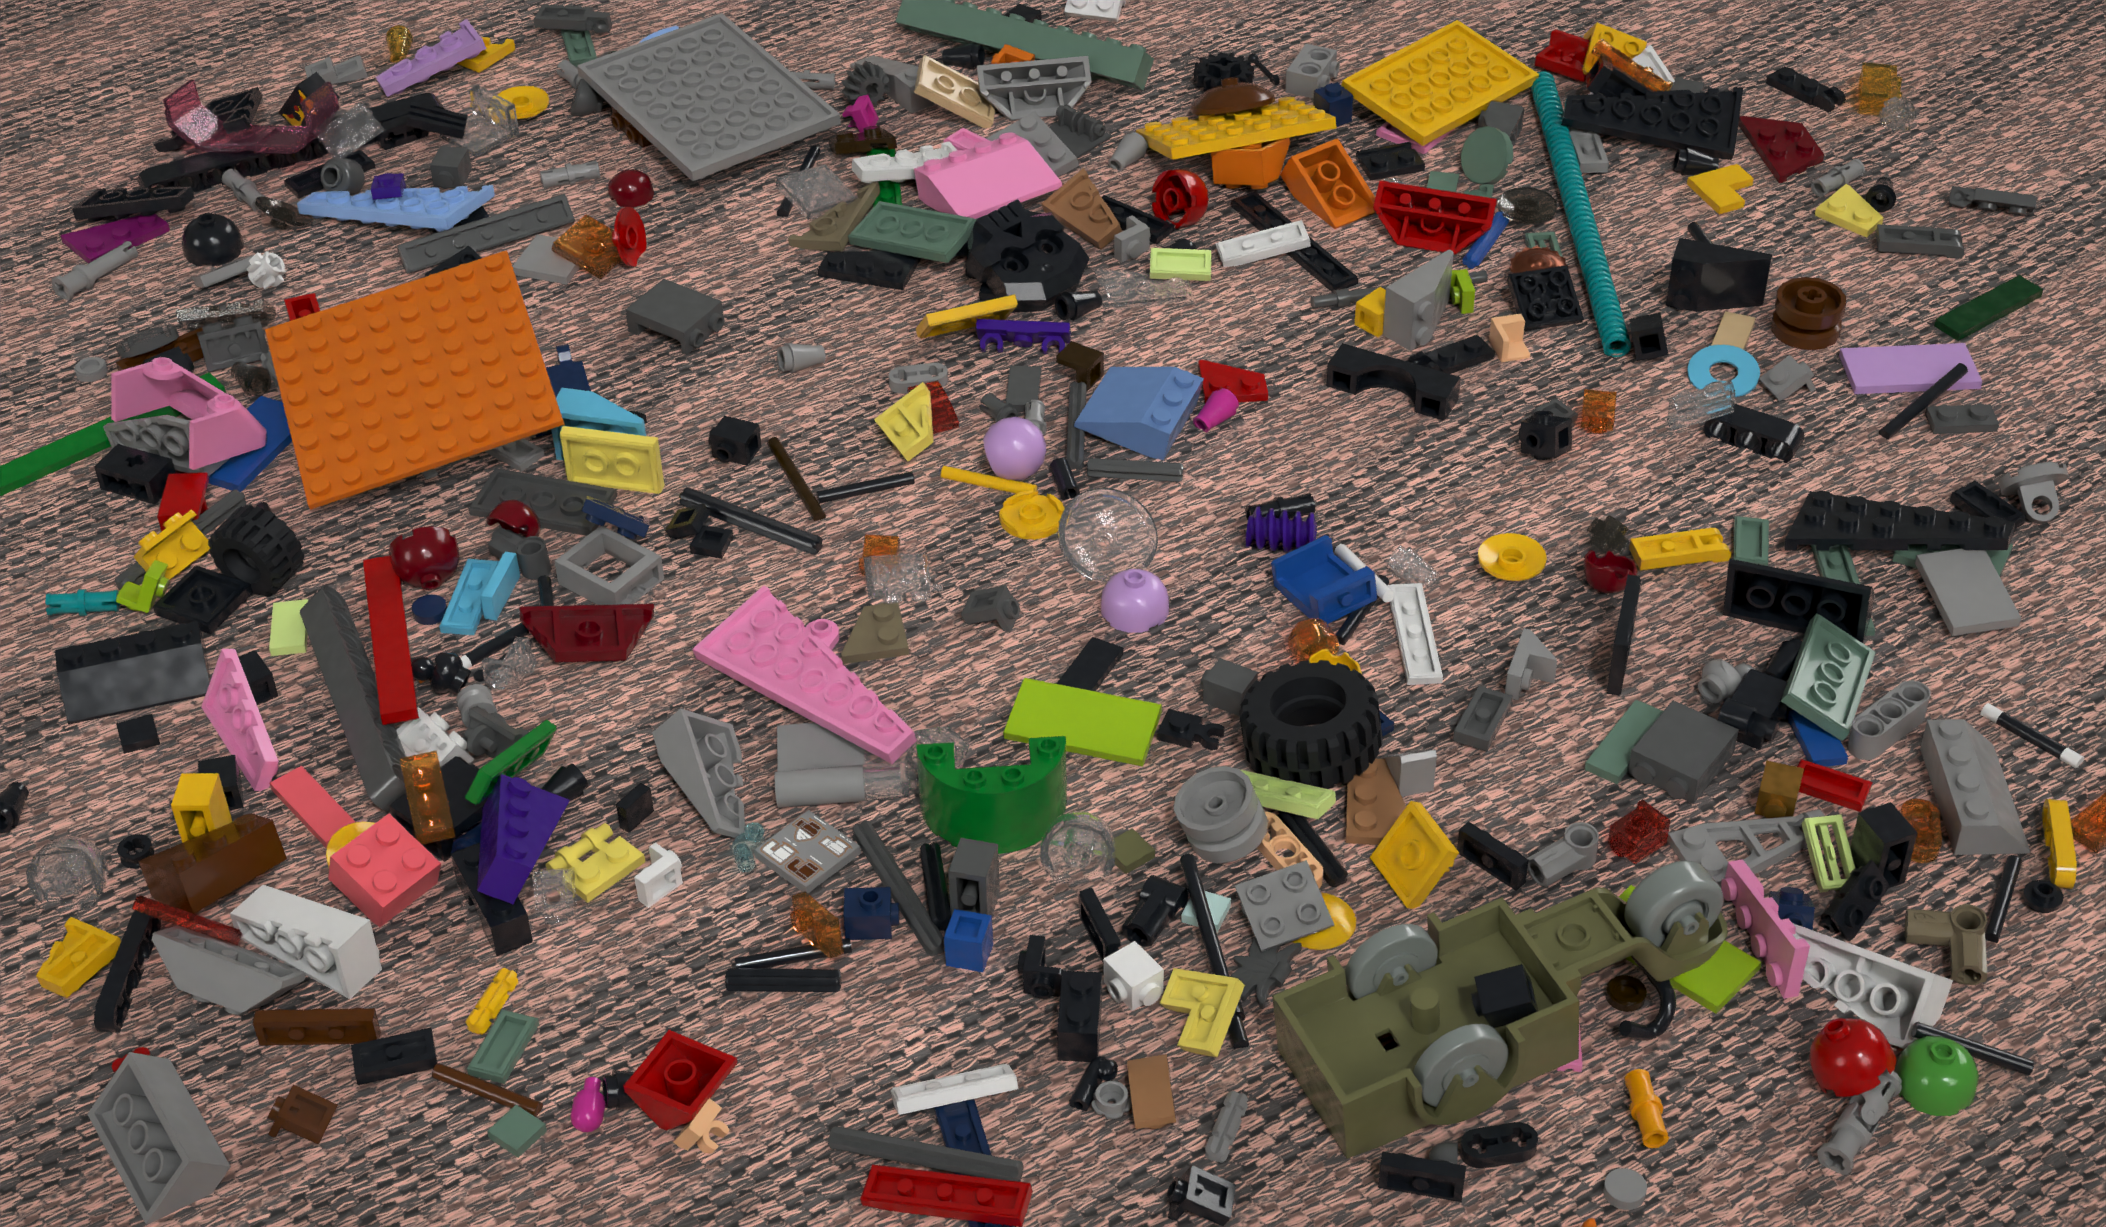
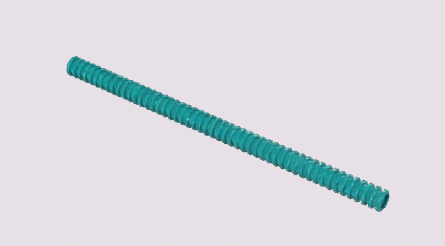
(1580, 218)

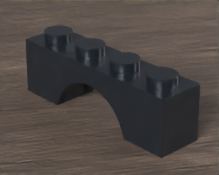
(1358, 369)

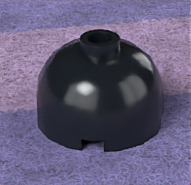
(211, 240)

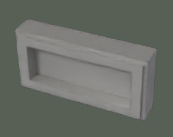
(223, 272)

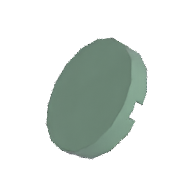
(1486, 155)

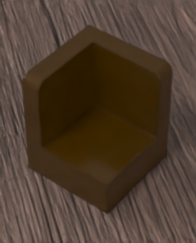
(1086, 362)

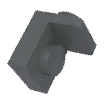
(990, 605)

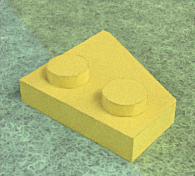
(1850, 211)

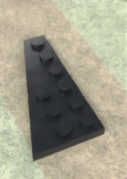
(1663, 118)

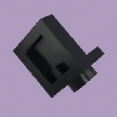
(1202, 1195)

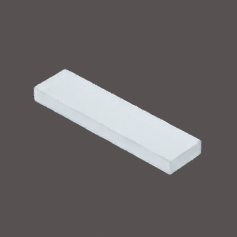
(1415, 635)

